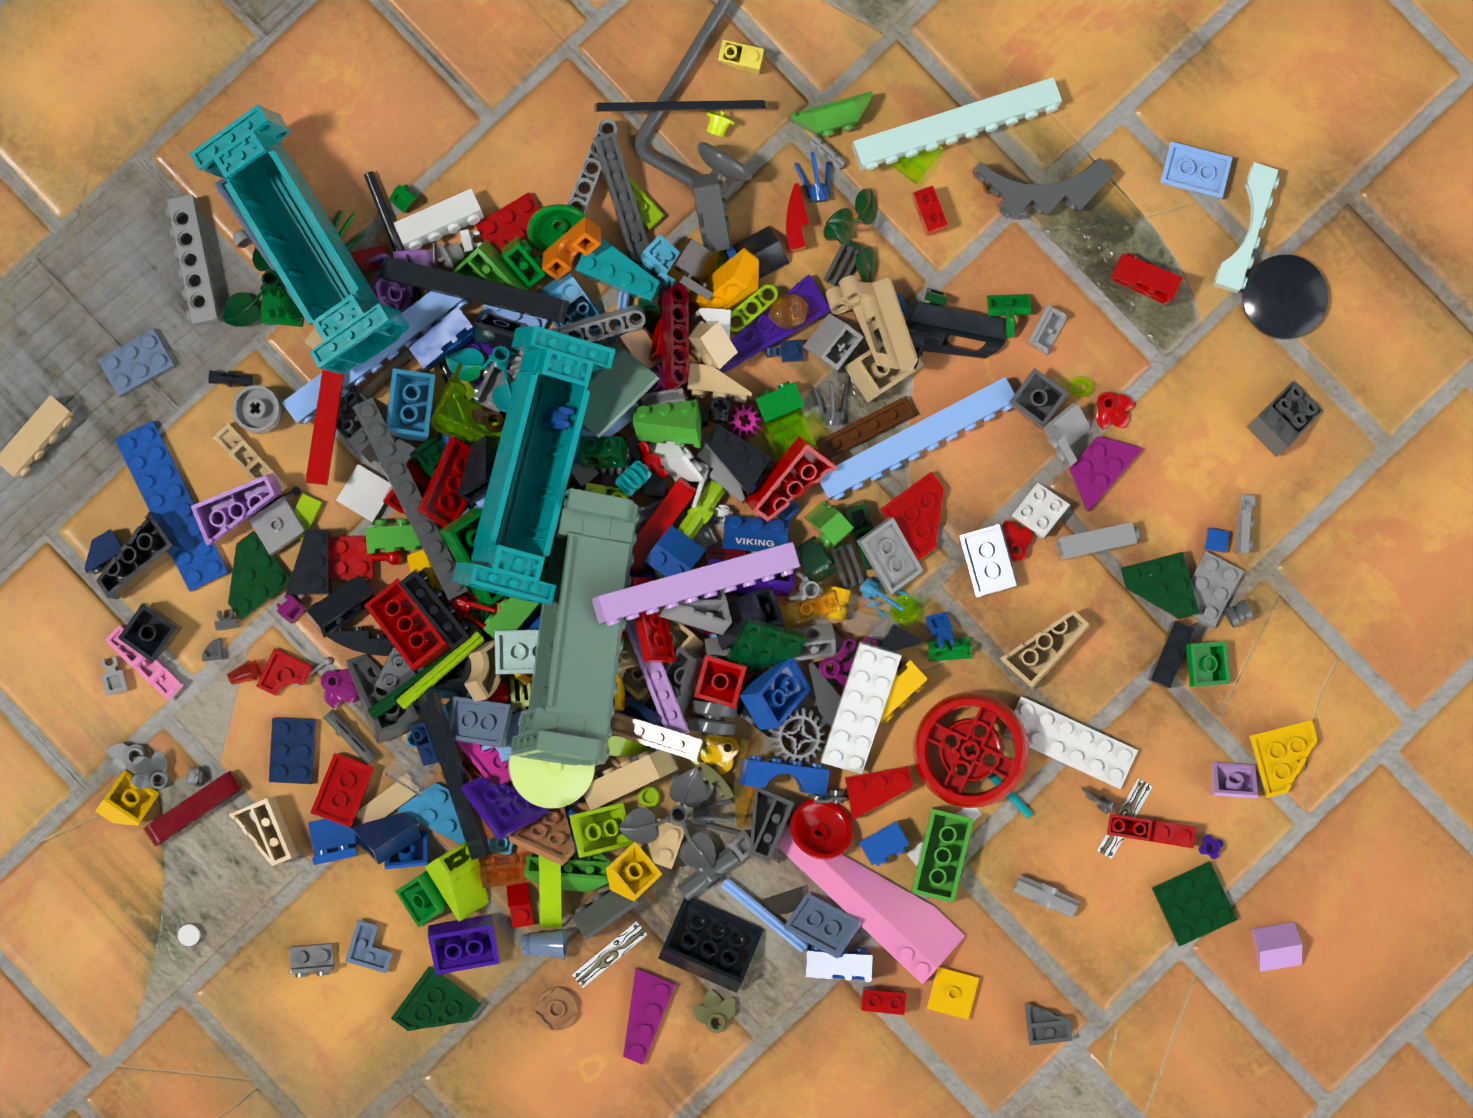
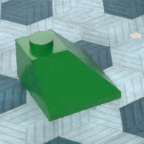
(421, 898)

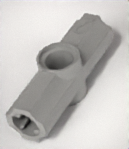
(1046, 896)

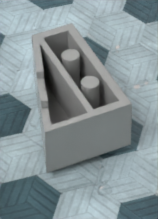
(707, 614)

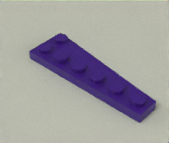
(764, 333)

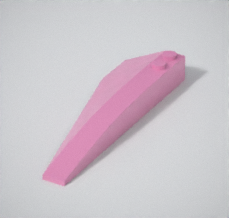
(894, 917)

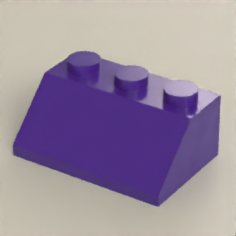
(463, 944)

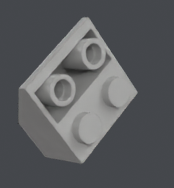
(833, 342)

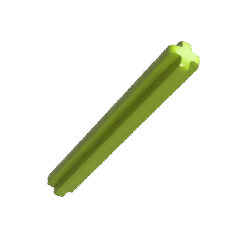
(440, 670)

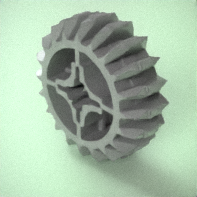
(794, 744)

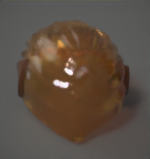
(788, 311)

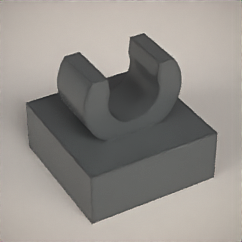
(226, 623)

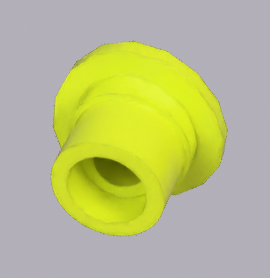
(718, 122)

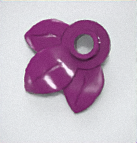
(341, 690)

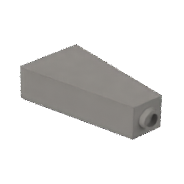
(1097, 541)

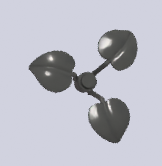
(688, 790)

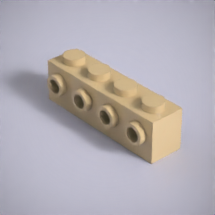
(34, 437)

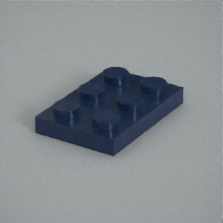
(292, 751)

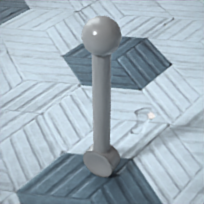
(326, 661)

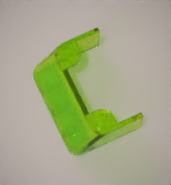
(454, 413)

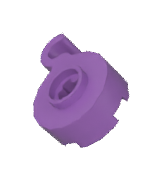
(400, 293)

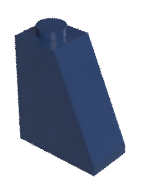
(387, 835)

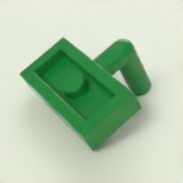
(1008, 305)

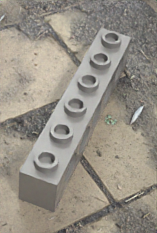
(209, 311)
(819, 643)

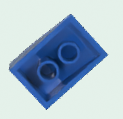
(775, 694)

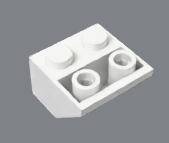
(677, 461)

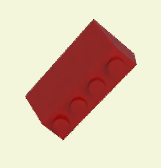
(407, 627)

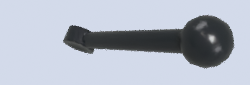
(295, 491)

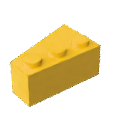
(906, 681)

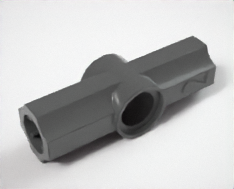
(706, 878)

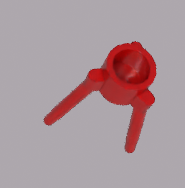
(464, 604)

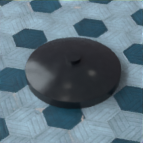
(1285, 297)

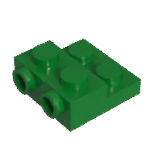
(1208, 664)

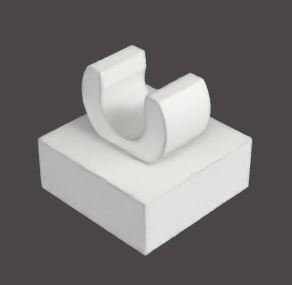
(467, 242)

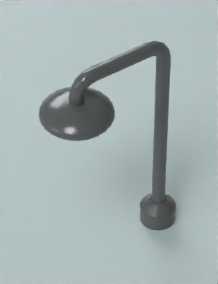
(713, 157)

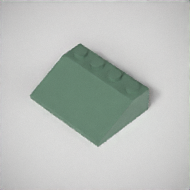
(615, 391)

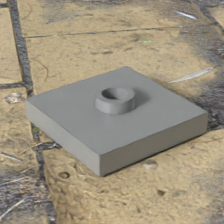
(277, 525)

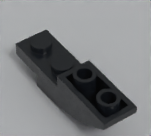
(361, 641)

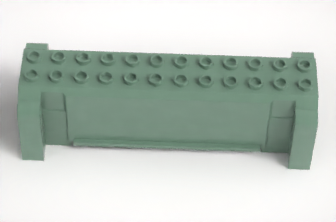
(574, 653)

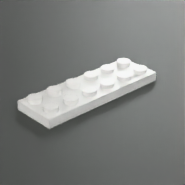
(861, 707)
(1074, 743)

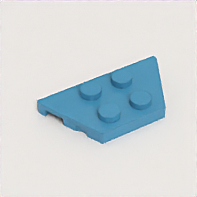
(436, 812)

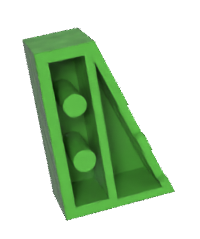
(490, 266)
(669, 422)
(829, 524)

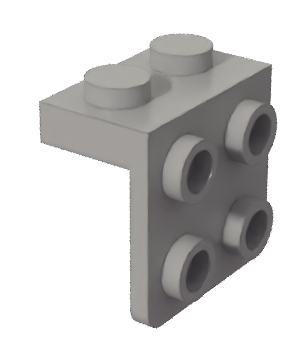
(1065, 430)

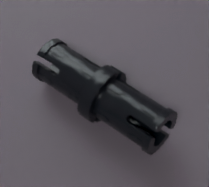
(230, 378)

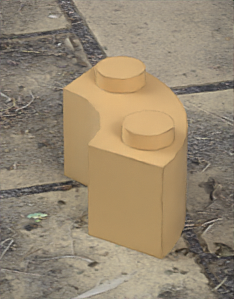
(482, 678)

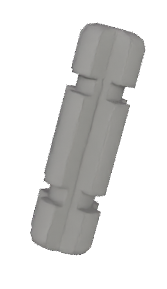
(827, 152)

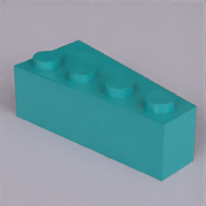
(618, 272)

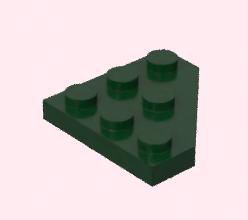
(254, 576)
(1163, 584)
(764, 645)
(435, 1003)

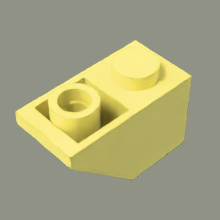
(741, 56)

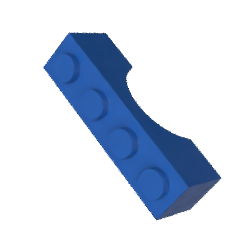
(758, 773)

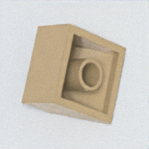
(665, 846)

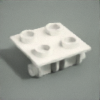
(1040, 510)

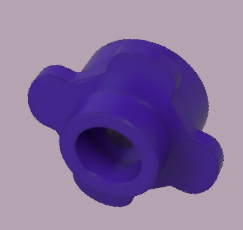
(1204, 849)

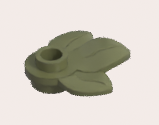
(713, 1008)

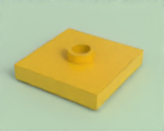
(952, 993)

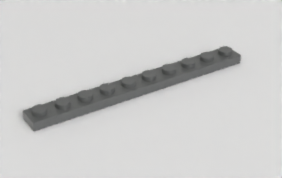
(408, 496)

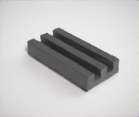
(849, 250)
(841, 548)

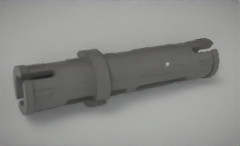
(332, 717)

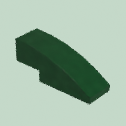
(859, 518)

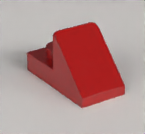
(520, 905)

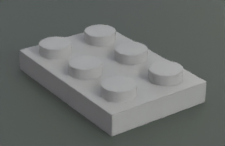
(890, 555)
(1212, 586)

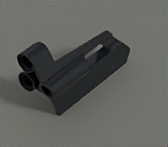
(933, 324)

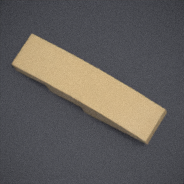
(244, 454)

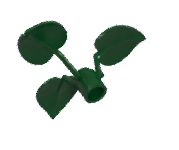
(840, 228)
(242, 311)

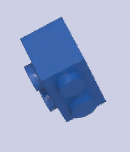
(884, 843)

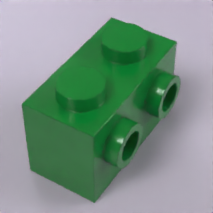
(523, 261)
(779, 402)

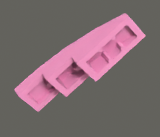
(153, 673)

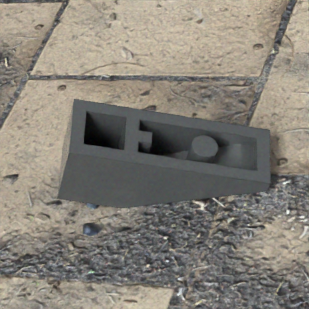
(825, 695)

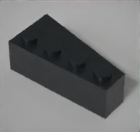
(140, 556)

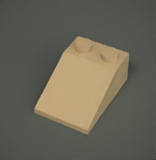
(875, 379)

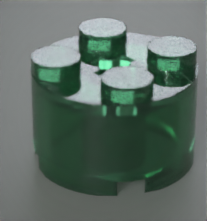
(815, 560)

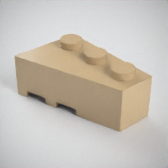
(710, 343)

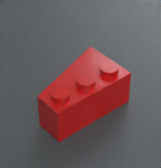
(875, 788)

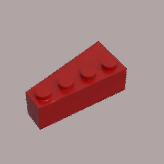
(789, 478)

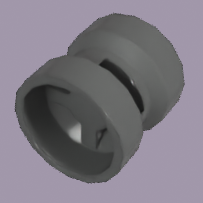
(1239, 613)

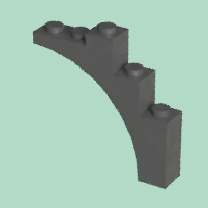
(1017, 195)

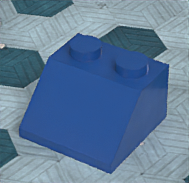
(674, 553)

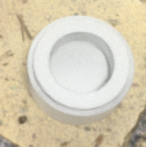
(189, 935)

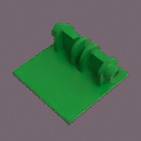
(273, 310)

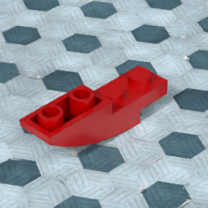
(1151, 830)

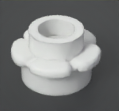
(721, 511)

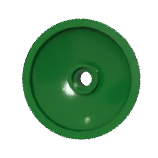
(545, 226)

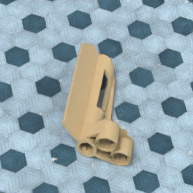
(876, 308)

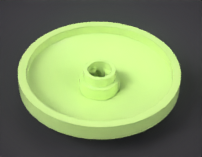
(548, 782)

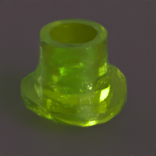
(910, 610)

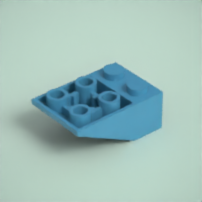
(579, 304)

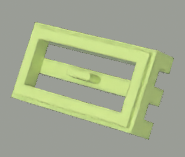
(522, 703)

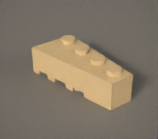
(1042, 651)
(628, 777)

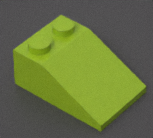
(599, 830)

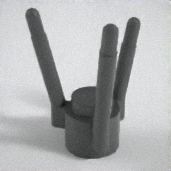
(832, 414)
(704, 817)

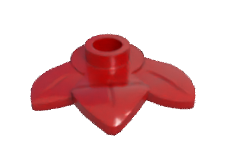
(1115, 412)
(651, 460)
(1016, 538)

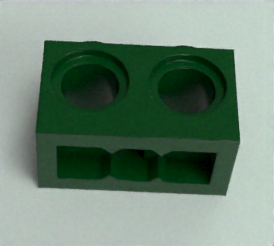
(602, 452)

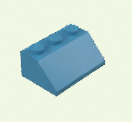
(410, 404)

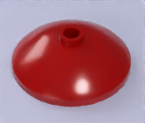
(829, 822)

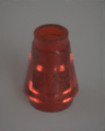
(244, 673)

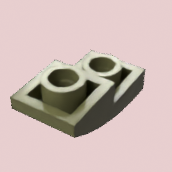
(710, 775)

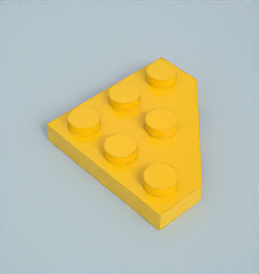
(1282, 754)

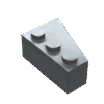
(710, 211)
(769, 823)

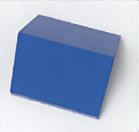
(413, 855)

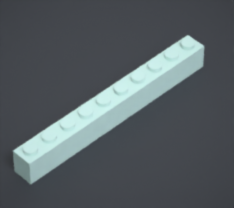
(957, 123)

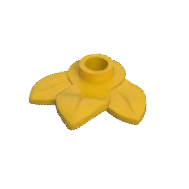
(718, 754)

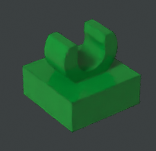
(402, 198)

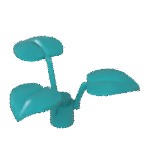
(472, 364)

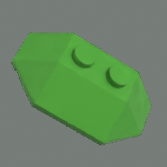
(833, 116)
(576, 874)

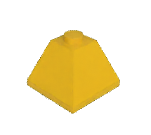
(125, 802)

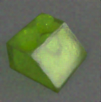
(785, 430)

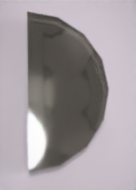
(784, 902)

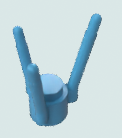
(871, 589)

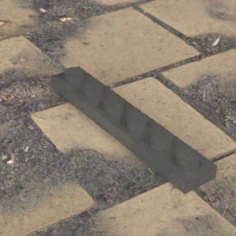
(621, 194)

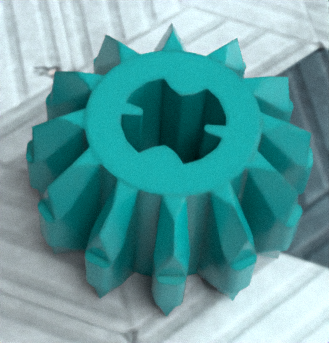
(633, 478)

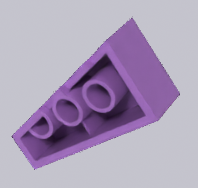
(229, 509)

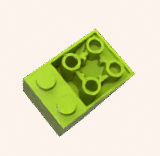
(459, 881)

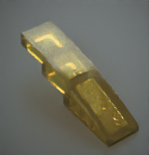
(741, 793)

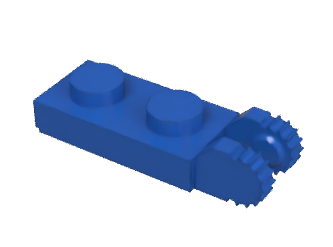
(557, 418)

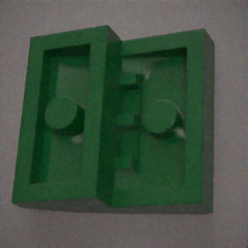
(429, 454)

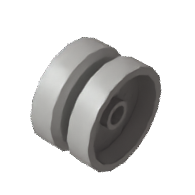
(248, 400)

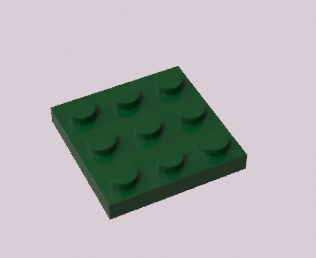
(1194, 903)

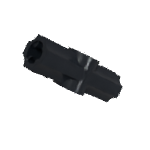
(719, 410)

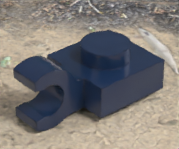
(788, 351)

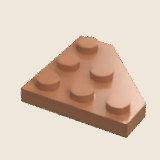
(547, 837)

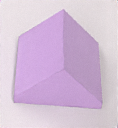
(1233, 780)
(1277, 946)

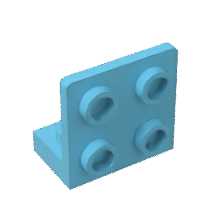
(658, 260)

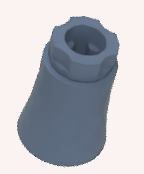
(545, 944)

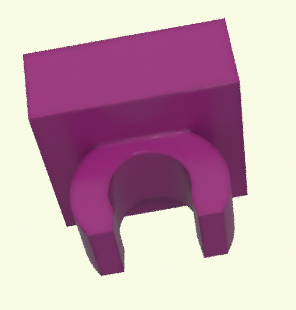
(290, 609)

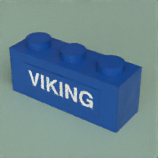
(754, 533)

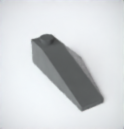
(392, 722)

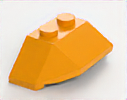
(730, 283)

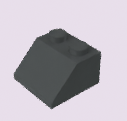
(1038, 398)

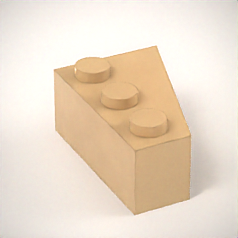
(267, 830)

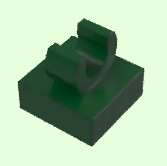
(935, 296)

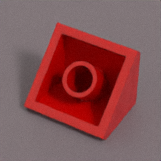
(721, 681)

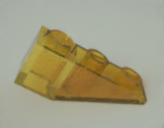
(810, 609)

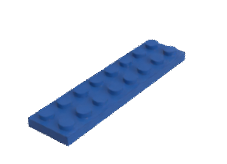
(168, 496)

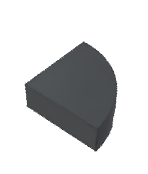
(213, 651)

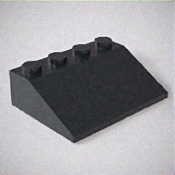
(711, 944)

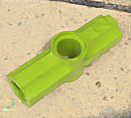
(704, 510)

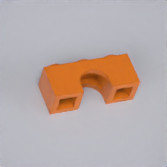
(559, 256)

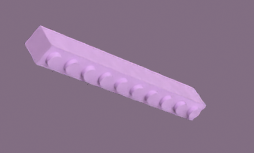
(694, 583)

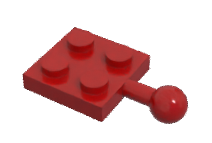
(351, 558)

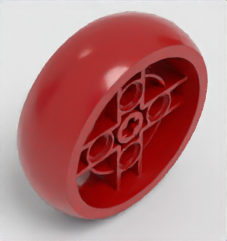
(978, 770)

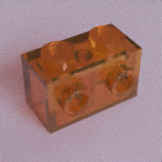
(502, 871)

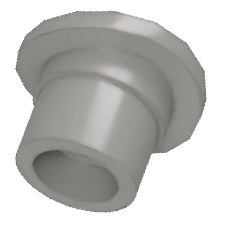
(449, 255)

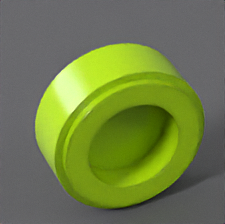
(648, 796)

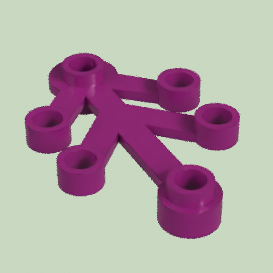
(837, 667)

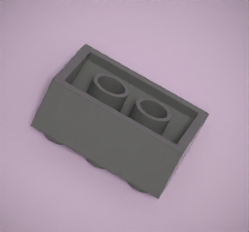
(602, 912)

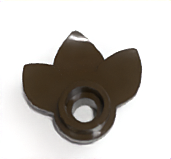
(488, 417)

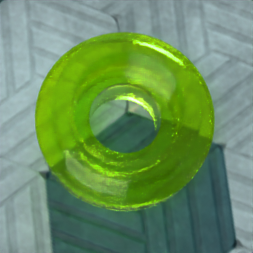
(1080, 380)

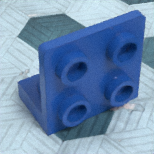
(331, 841)

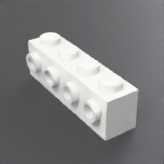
(439, 220)

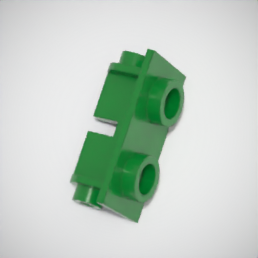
(960, 650)

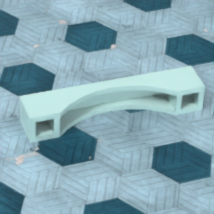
(1259, 186)

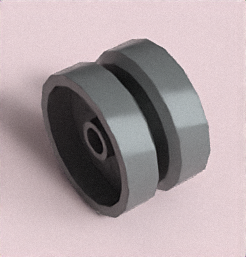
(712, 720)

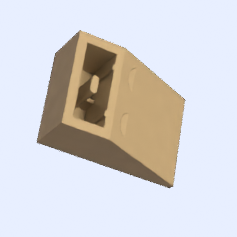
(712, 382)

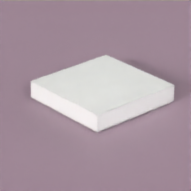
(364, 493)

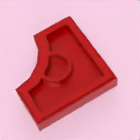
(283, 671)

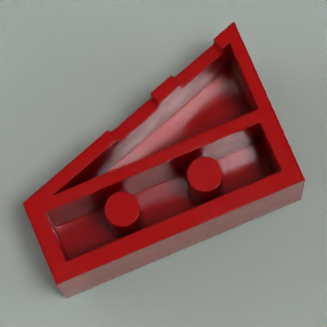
(1146, 278)

